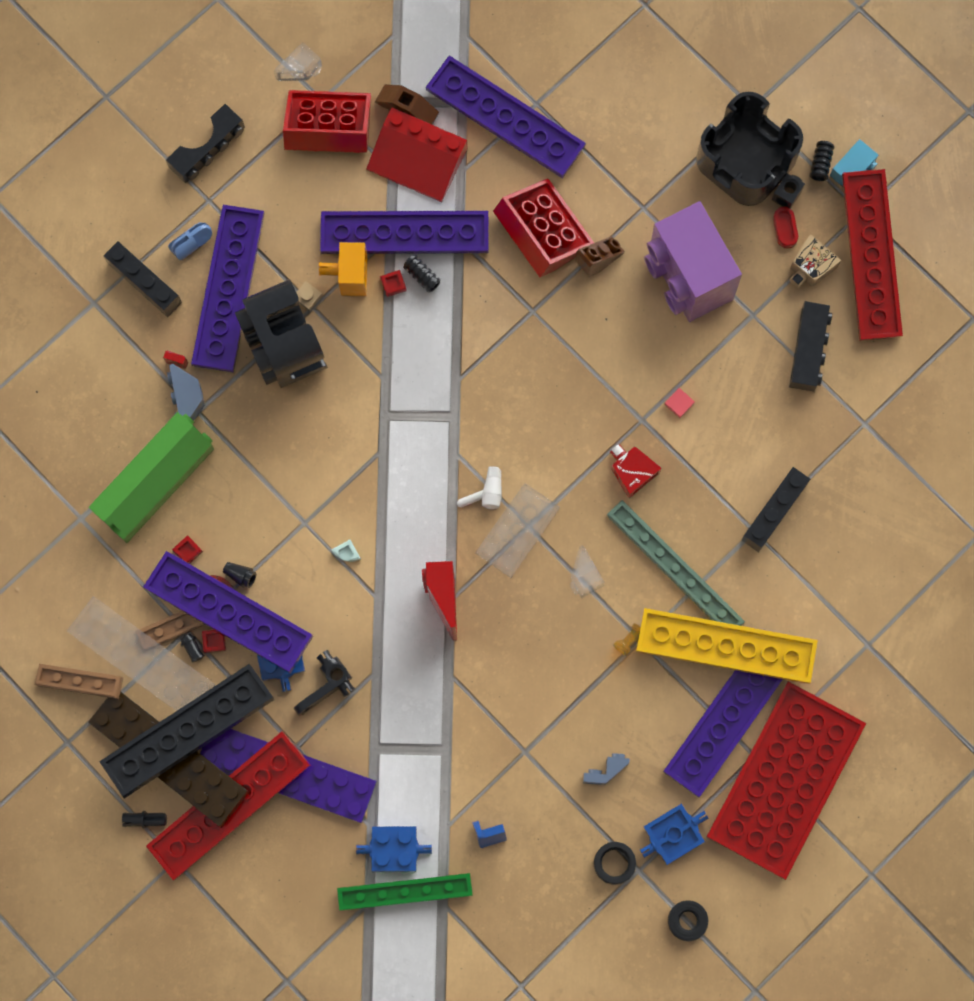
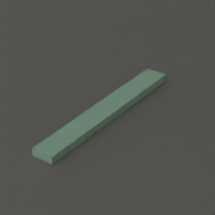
(672, 565)

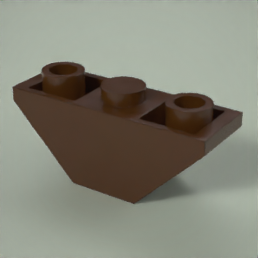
(407, 102)
(598, 255)

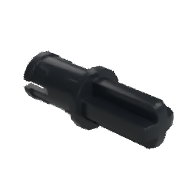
(144, 819)

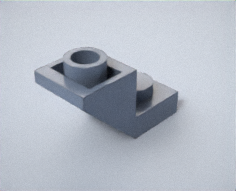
(613, 766)

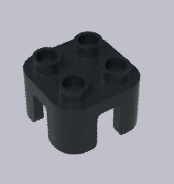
(748, 151)
(287, 343)

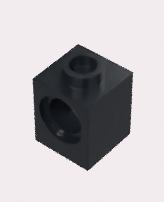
(788, 199)

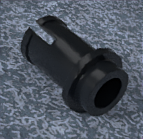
(192, 648)

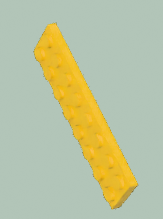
(727, 646)

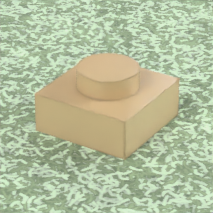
(308, 296)

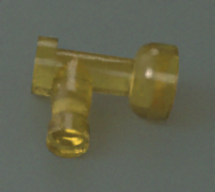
(623, 645)

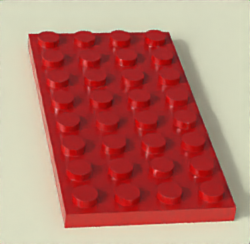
(786, 780)

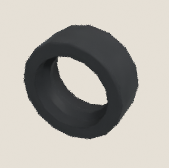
(617, 879)

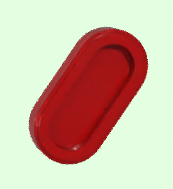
(785, 227)

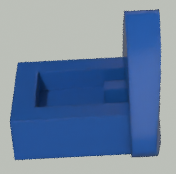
(490, 835)

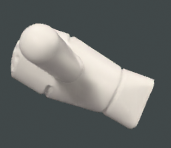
(491, 493)

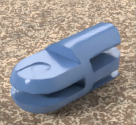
(190, 240)

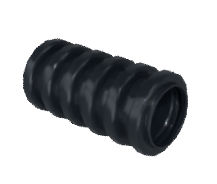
(822, 160)
(422, 273)

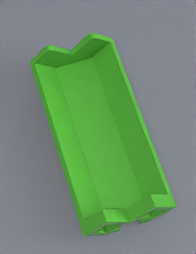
(152, 476)

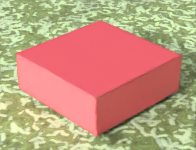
(679, 403)

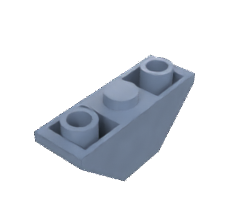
(186, 392)

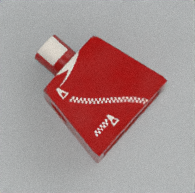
(633, 469)

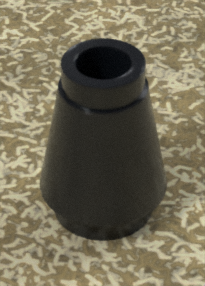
(240, 574)

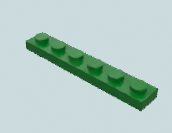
(404, 891)

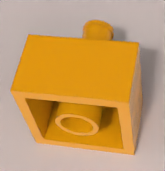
(350, 269)

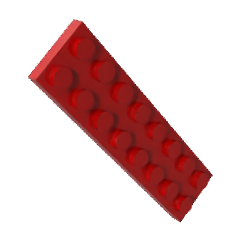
(872, 254)
(196, 834)

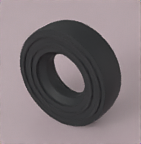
(674, 917)

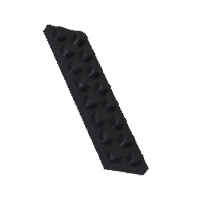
(186, 731)

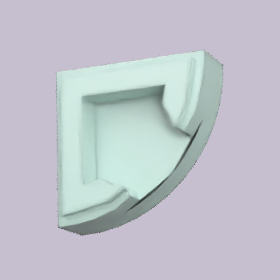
(346, 552)

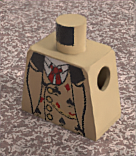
(813, 263)

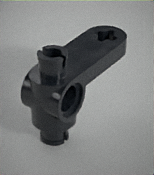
(328, 666)

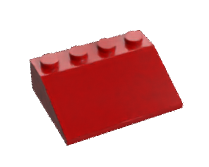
(327, 121)
(417, 154)
(542, 226)
(439, 582)

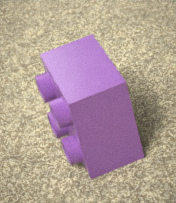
(693, 263)

